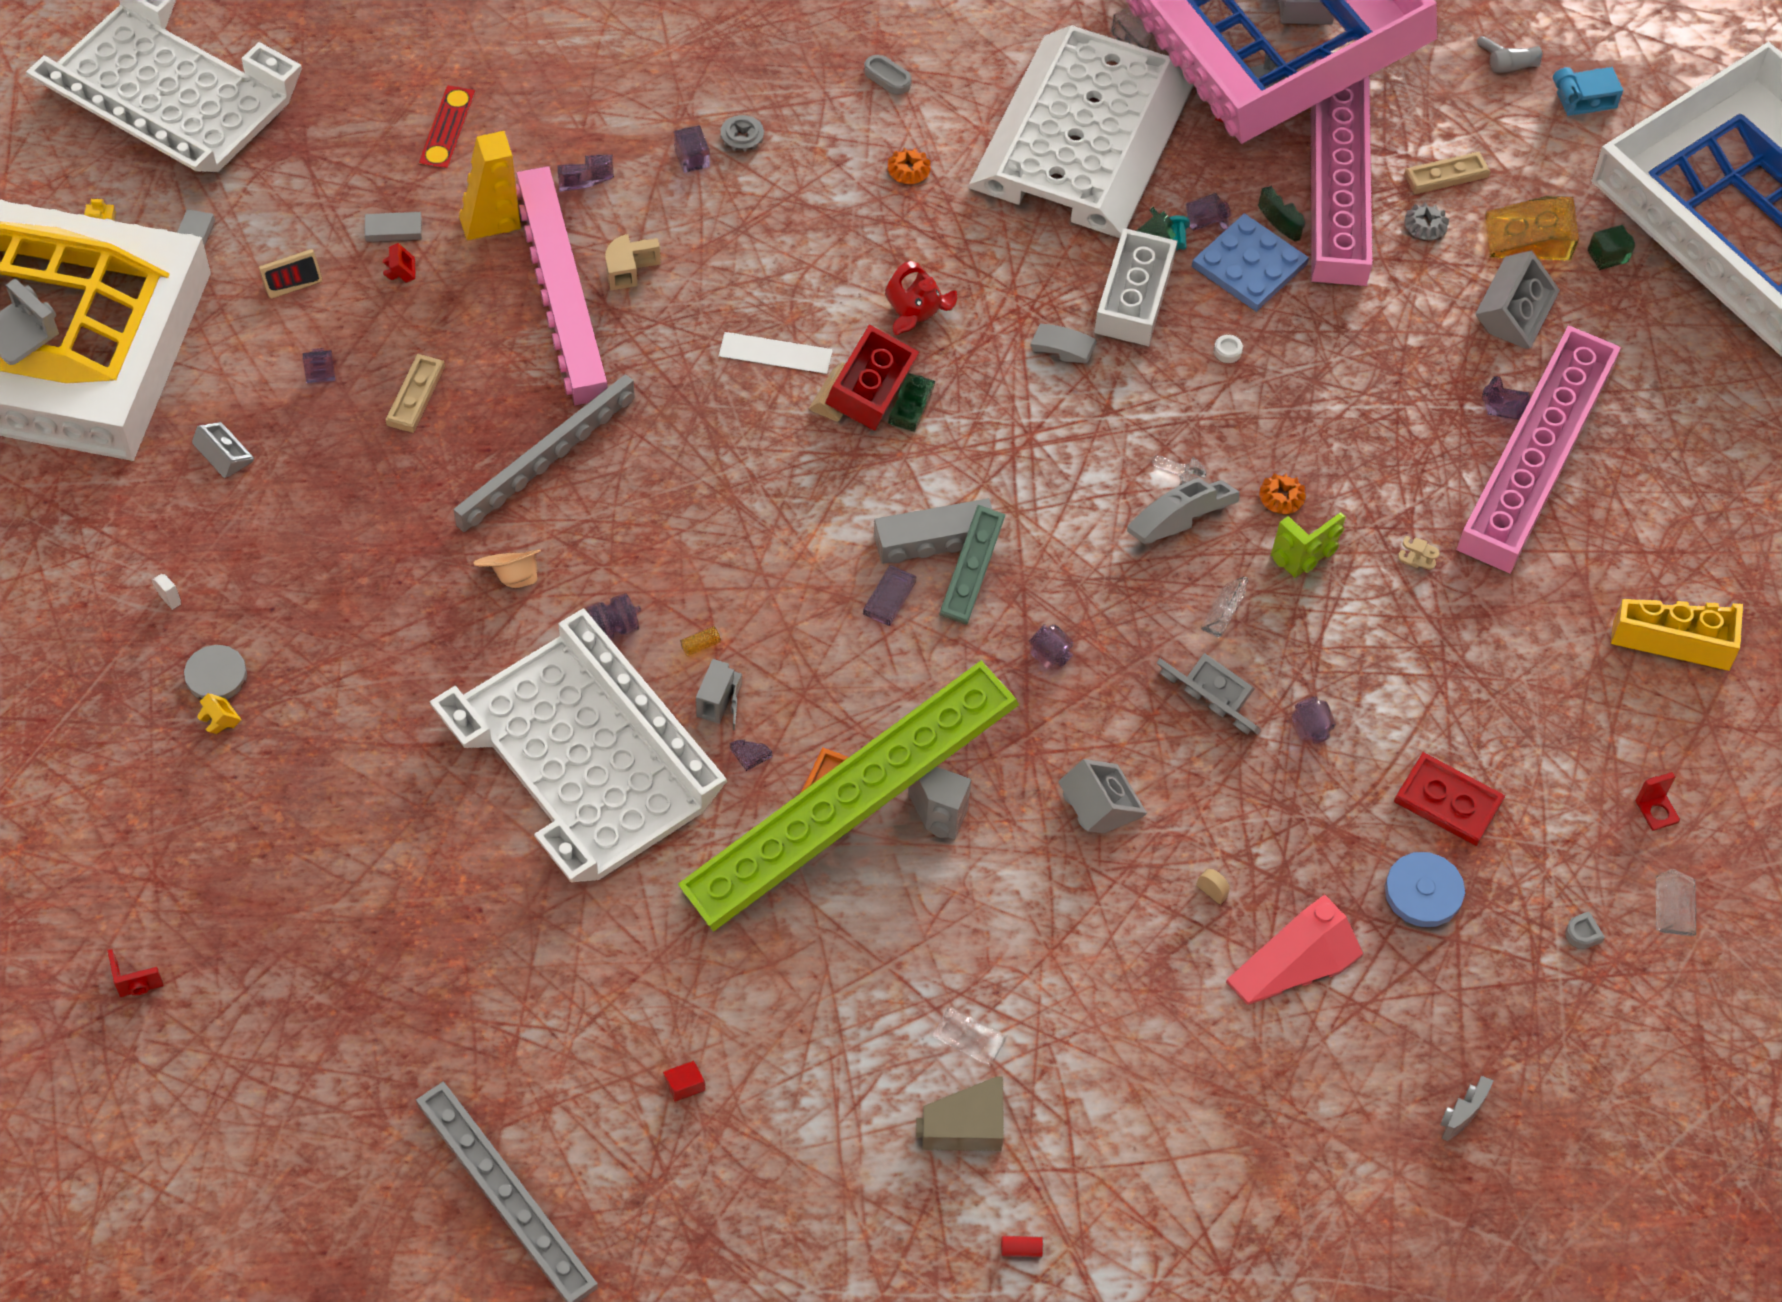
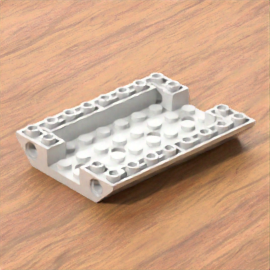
(1119, 133)

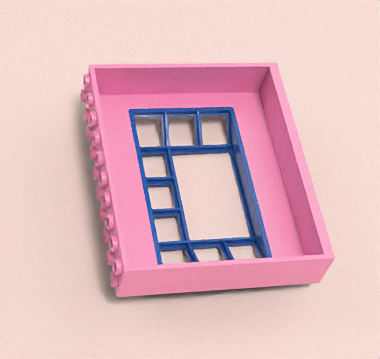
(1381, 33)

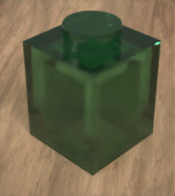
(1611, 247)

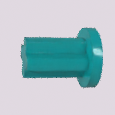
(1179, 227)

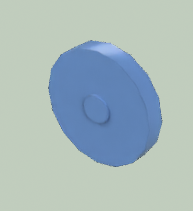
(1424, 889)

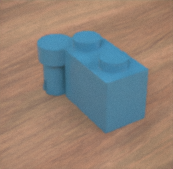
(1588, 90)

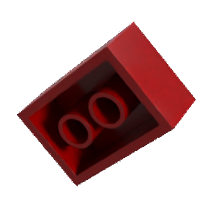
(871, 377)

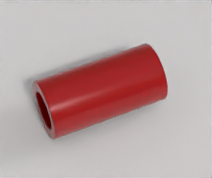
(1021, 1246)

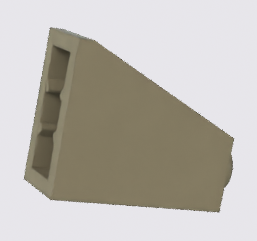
(965, 1119)

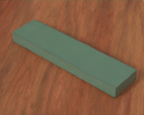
(972, 564)

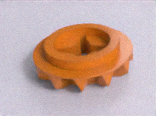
(902, 173)
(1277, 501)

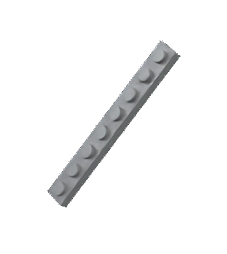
(544, 453)
(507, 1194)

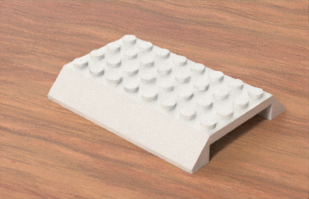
(168, 88)
(587, 749)

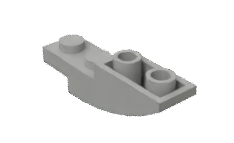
(1177, 507)

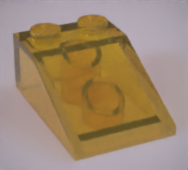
(1540, 225)

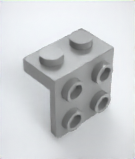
(24, 323)

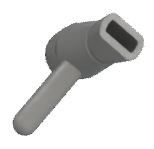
(1510, 59)

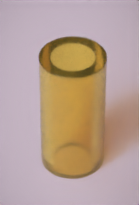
(700, 641)

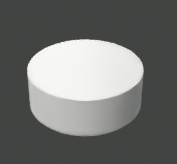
(1228, 348)

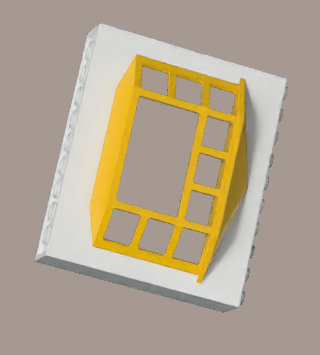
(68, 398)

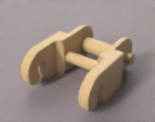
(1421, 553)

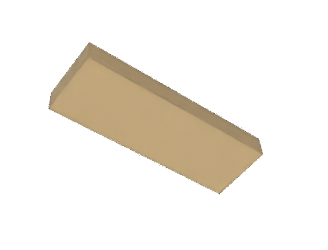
(1446, 173)
(415, 393)

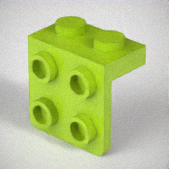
(1301, 552)

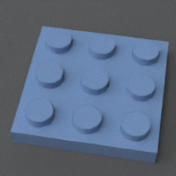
(1250, 262)

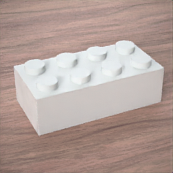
(1135, 287)

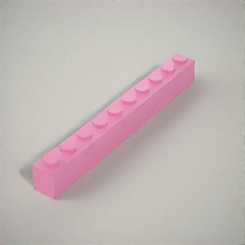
(561, 286)

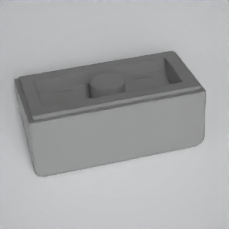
(221, 448)

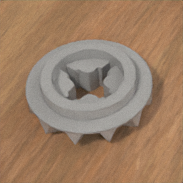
(742, 124)
(1419, 228)

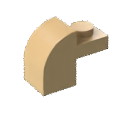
(625, 258)

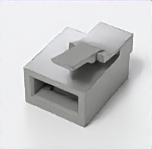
(716, 691)

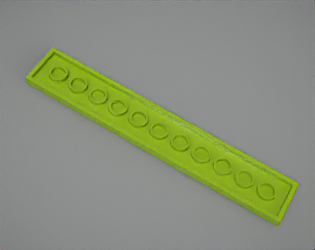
(847, 795)

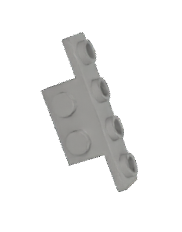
(1218, 686)

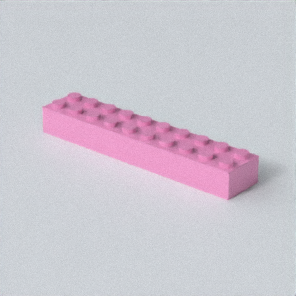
(1341, 187)
(1538, 449)

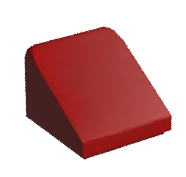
(684, 1081)

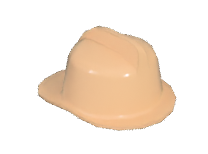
(513, 568)

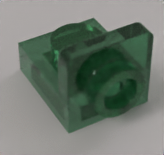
(1158, 225)

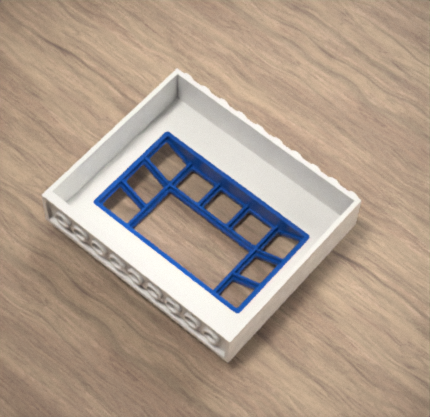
(1630, 166)

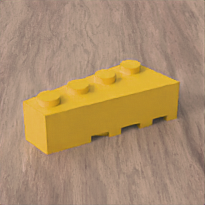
(491, 191)
(1680, 631)

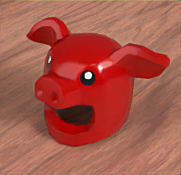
(919, 300)

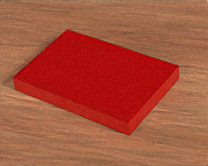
(1449, 798)

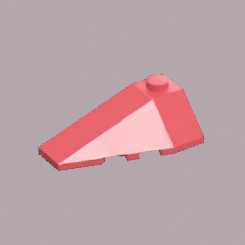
(1306, 949)

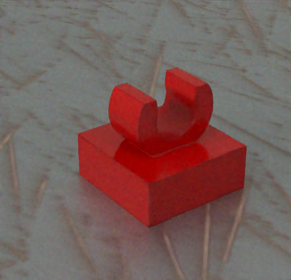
(400, 264)

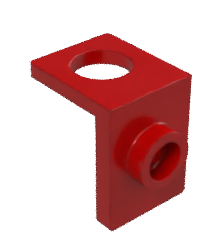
(1653, 794)
(134, 983)

